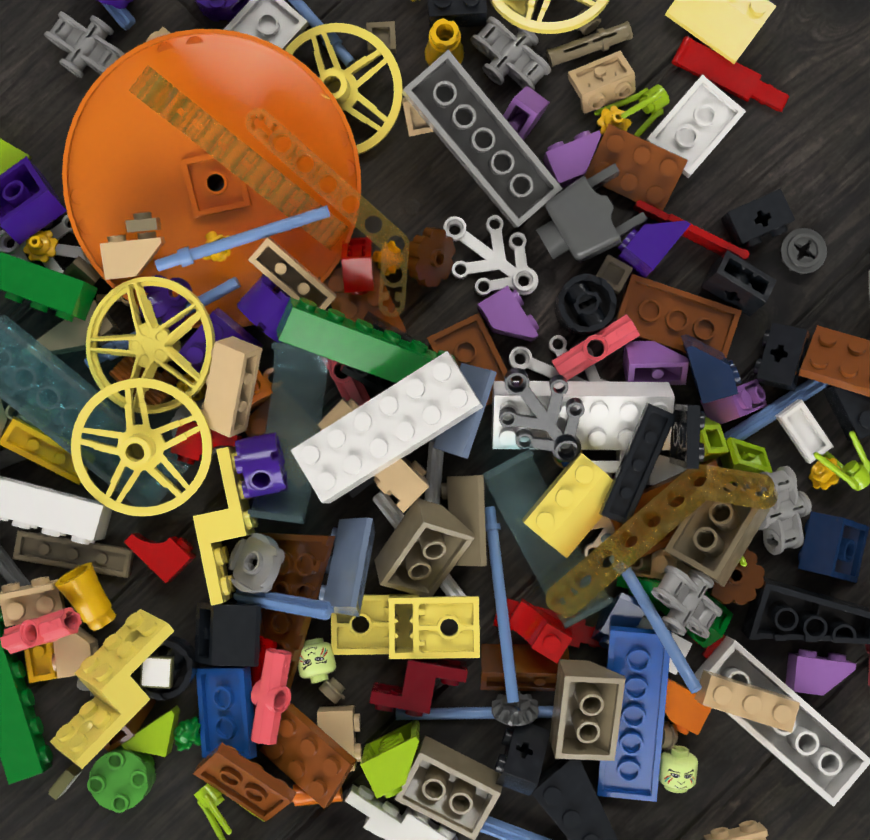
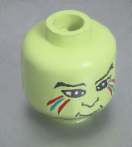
(316, 660)
(678, 769)

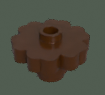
(431, 257)
(743, 586)

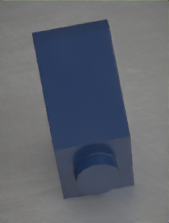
(622, 612)

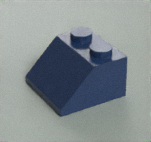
(711, 371)
(833, 546)

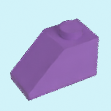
(525, 111)
(654, 363)

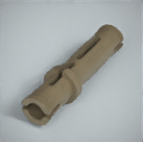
(619, 34)

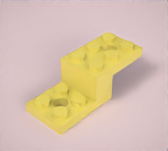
(221, 526)
(410, 627)
(115, 691)

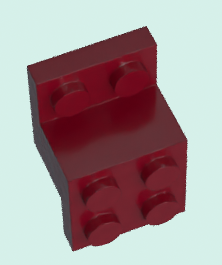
(418, 685)

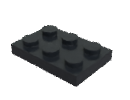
(685, 436)

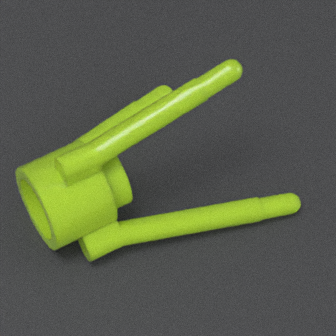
(650, 101)
(854, 473)
(208, 800)

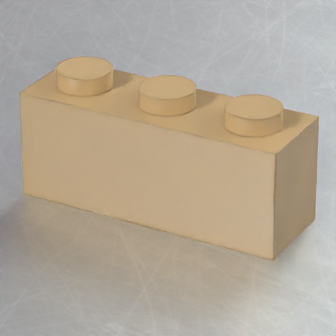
(290, 274)
(231, 385)
(747, 701)

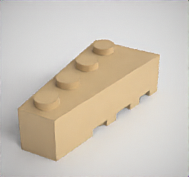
(401, 478)

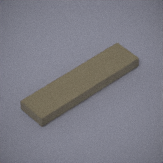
(68, 554)

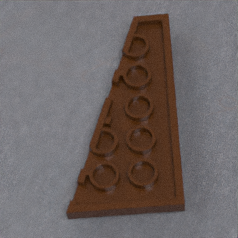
(298, 576)

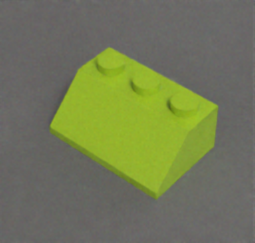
(389, 759)

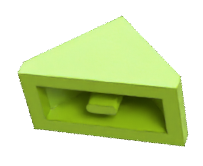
(745, 457)
(157, 736)

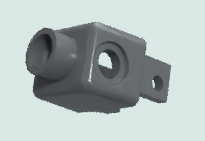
(583, 219)

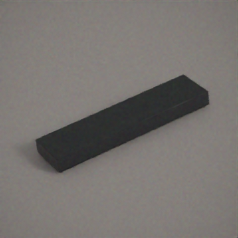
(637, 464)

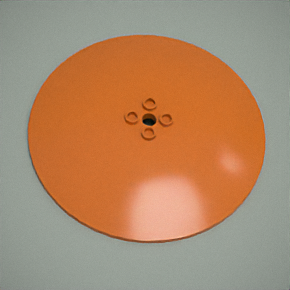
(134, 161)

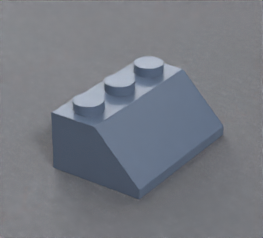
(460, 437)
(349, 565)

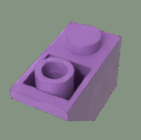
(571, 160)
(506, 317)
(749, 399)
(815, 673)

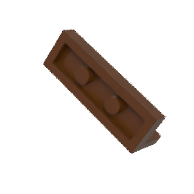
(532, 669)

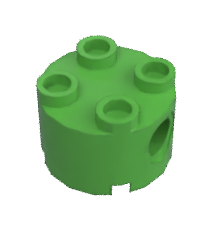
(121, 778)

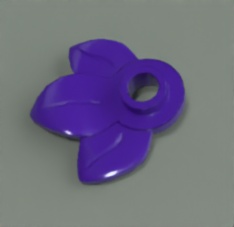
(164, 304)

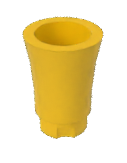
(443, 37)
(87, 596)

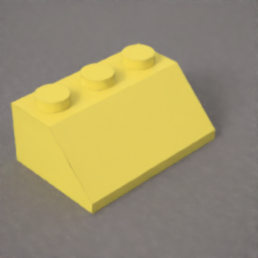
(722, 24)
(570, 505)

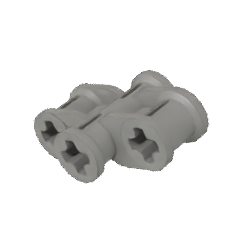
(83, 44)
(510, 54)
(784, 518)
(687, 601)

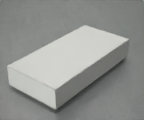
(804, 430)

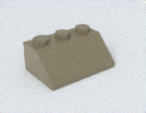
(467, 504)
(716, 537)
(422, 549)
(586, 711)
(450, 788)

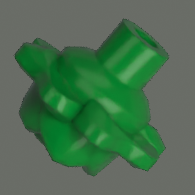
(187, 734)

